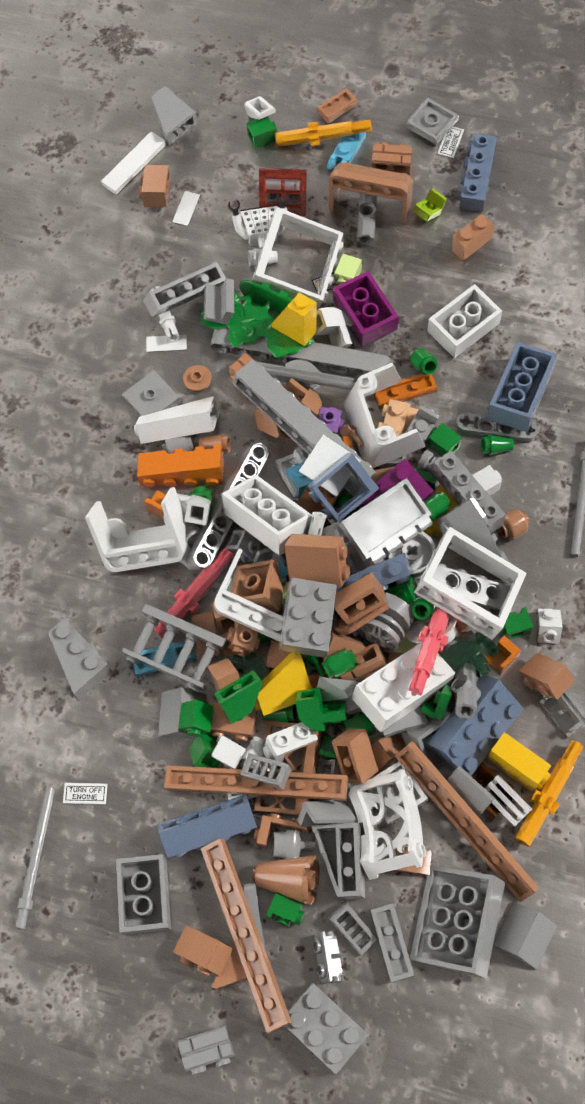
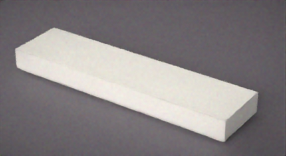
(133, 163)

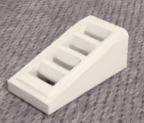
(258, 108)

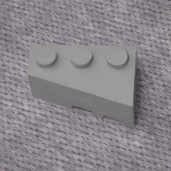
(78, 659)
(342, 853)

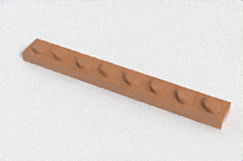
(231, 782)
(467, 822)
(246, 936)

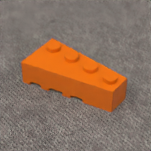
(182, 467)

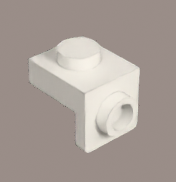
(549, 626)

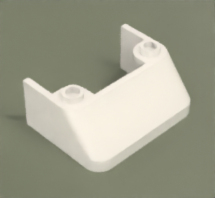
(381, 443)
(139, 548)
(244, 611)

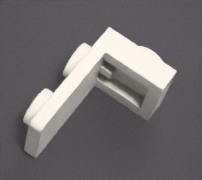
(287, 741)

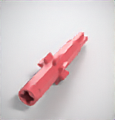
(188, 600)
(432, 642)

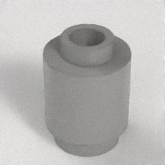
(177, 443)

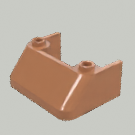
(371, 182)

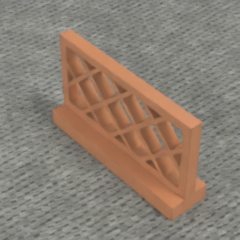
(308, 765)

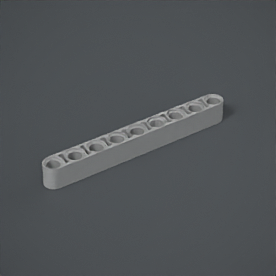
(322, 356)

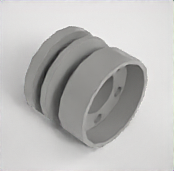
(390, 626)

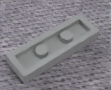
(392, 943)

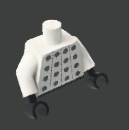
(254, 222)

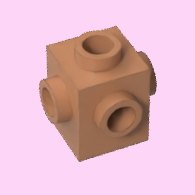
(242, 639)

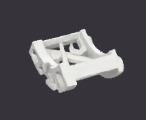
(371, 852)

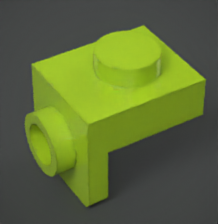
(431, 206)

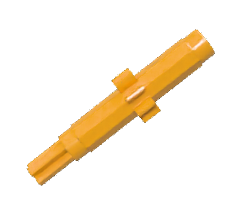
(317, 133)
(545, 800)

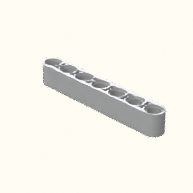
(211, 530)

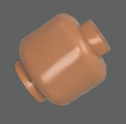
(514, 525)

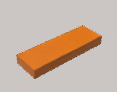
(407, 390)

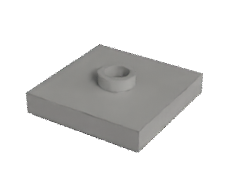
(432, 121)
(151, 395)

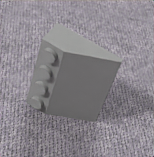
(458, 921)

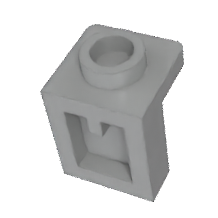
(423, 421)

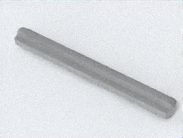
(309, 376)

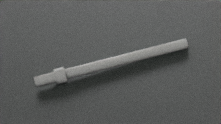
(580, 511)
(25, 903)

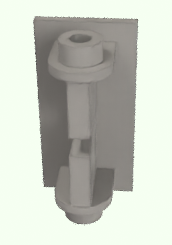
(324, 946)

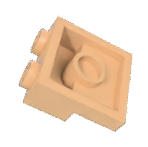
(398, 416)

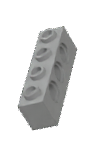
(183, 289)
(463, 486)
(478, 587)

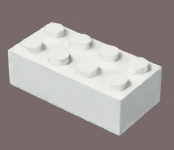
(265, 513)
(386, 693)

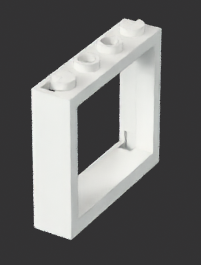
(308, 228)
(456, 604)

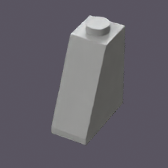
(172, 114)

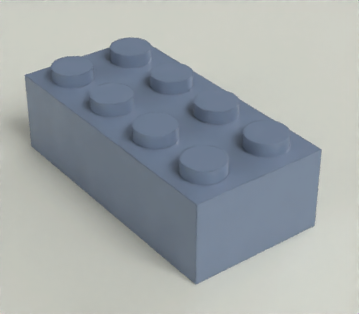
(522, 387)
(470, 741)

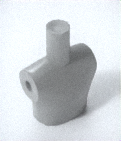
(289, 844)

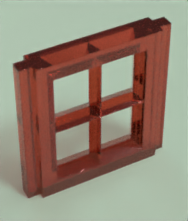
(284, 174)

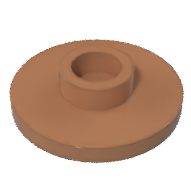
(197, 378)

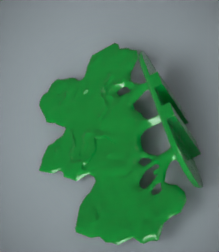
(253, 322)

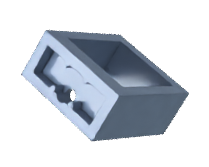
(360, 474)

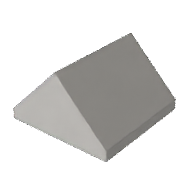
(171, 708)
(525, 935)

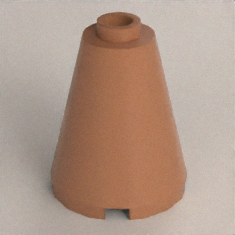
(289, 877)

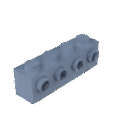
(477, 173)
(386, 572)
(206, 826)

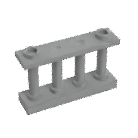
(173, 626)

